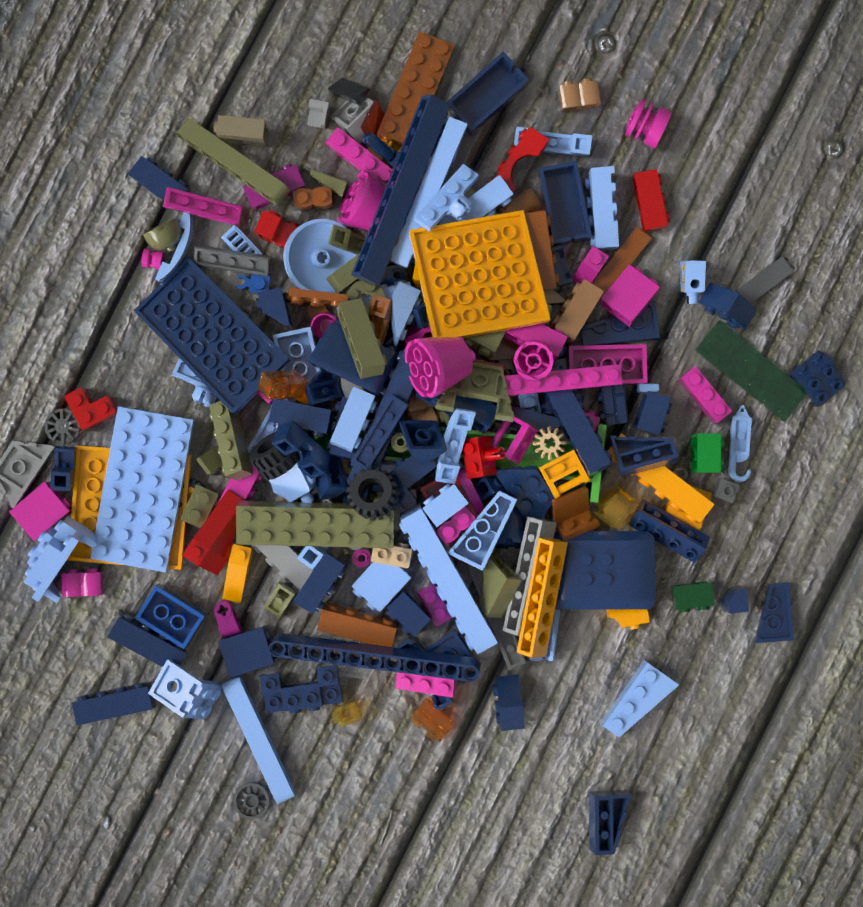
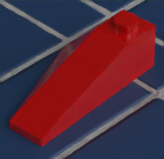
(214, 540)

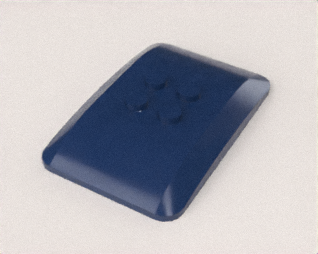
(608, 571)

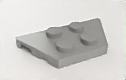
(20, 468)

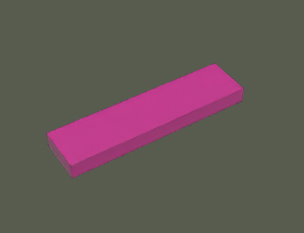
(202, 206)

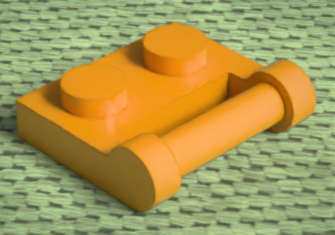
(560, 468)

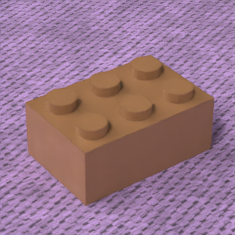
(577, 310)

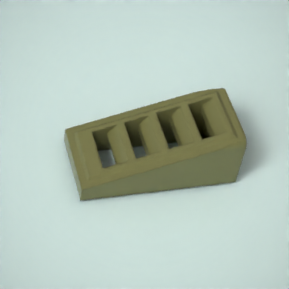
(337, 185)

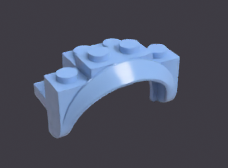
(52, 554)

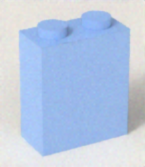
(380, 584)

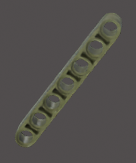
(233, 162)

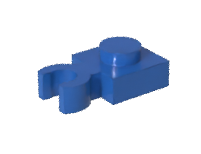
(256, 284)

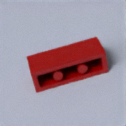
(650, 200)

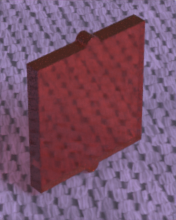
(373, 119)

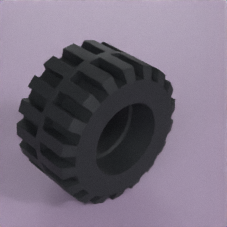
(269, 460)
(365, 480)

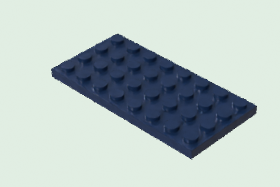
(211, 335)

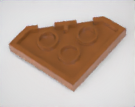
(314, 298)

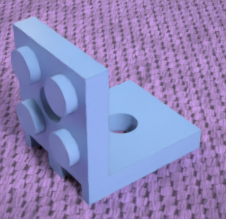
(192, 697)

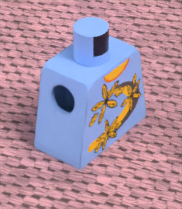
(690, 271)

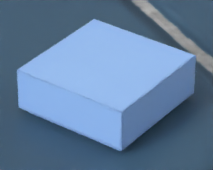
(642, 388)

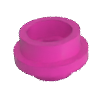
(366, 553)

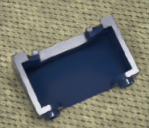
(334, 356)

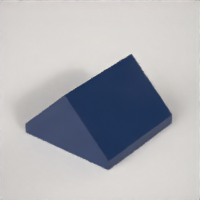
(423, 439)

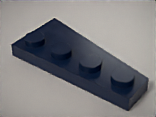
(614, 331)

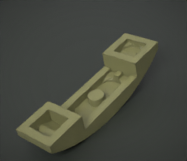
(346, 240)

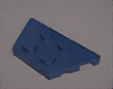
(528, 487)

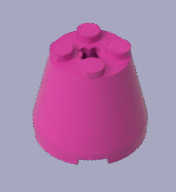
(361, 201)
(438, 363)

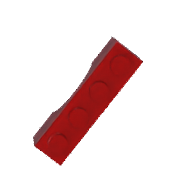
(531, 144)

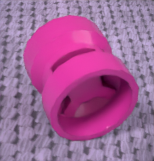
(152, 259)

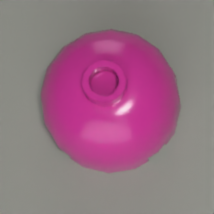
(533, 359)

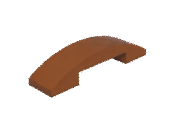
(380, 315)

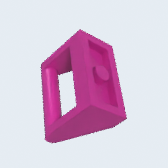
(520, 443)

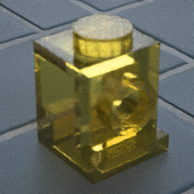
(341, 719)

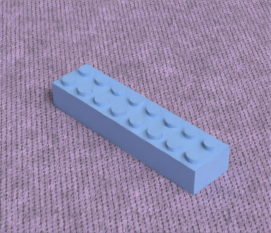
(449, 581)

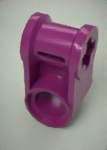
(229, 622)

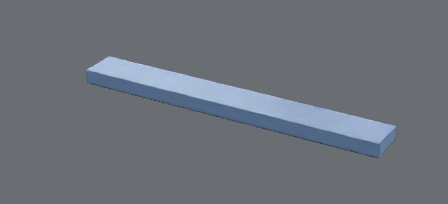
(430, 186)

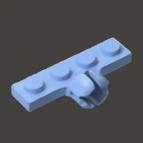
(449, 199)
(201, 391)

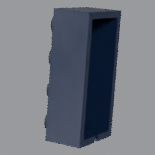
(487, 93)
(564, 203)

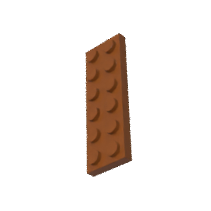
(419, 78)

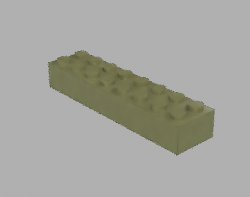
(310, 525)

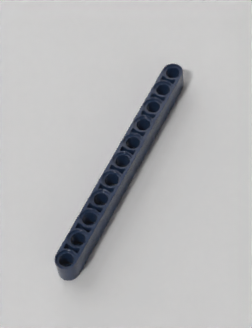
(384, 654)

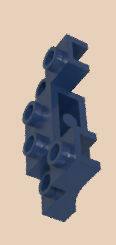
(406, 474)
(303, 695)

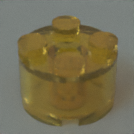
(615, 507)

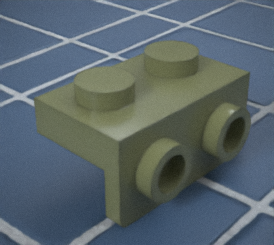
(199, 505)

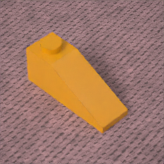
(237, 572)

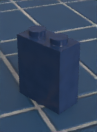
(247, 651)

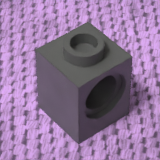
(725, 490)

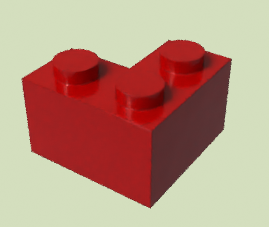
(274, 229)
(90, 413)

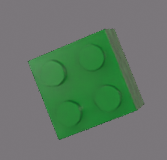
(706, 453)

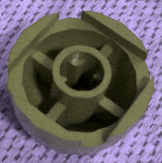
(165, 235)

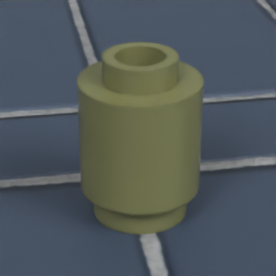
(396, 447)

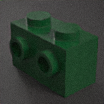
(692, 596)

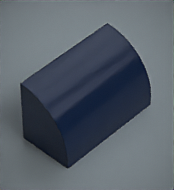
(333, 481)
(735, 600)

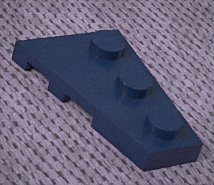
(776, 615)

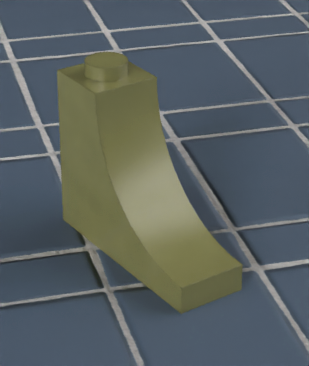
(498, 586)

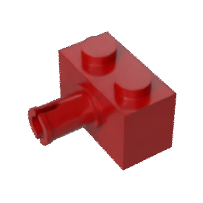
(481, 457)

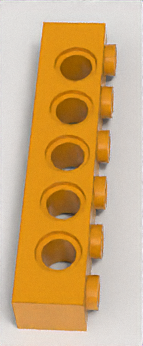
(542, 597)

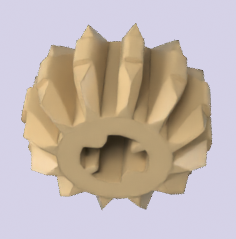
(552, 449)

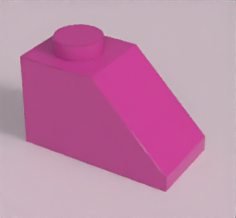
(590, 266)

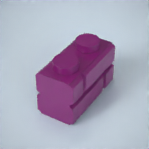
(434, 605)

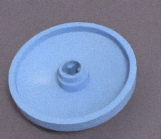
(311, 258)

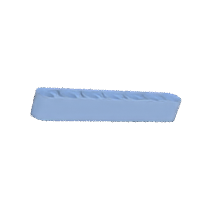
(258, 739)

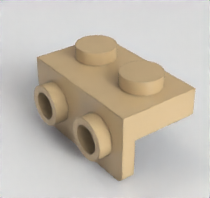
(396, 556)

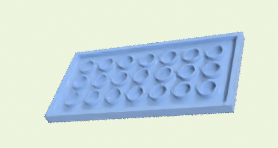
(142, 489)

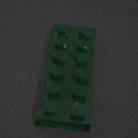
(751, 371)

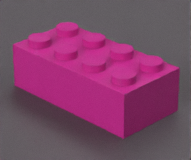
(631, 357)

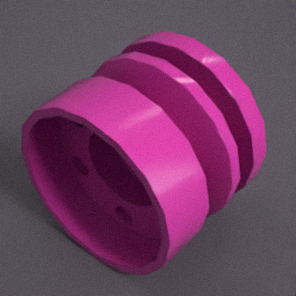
(648, 123)

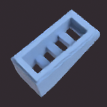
(231, 232)

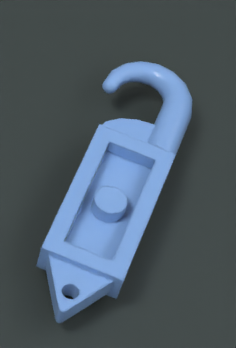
(739, 442)

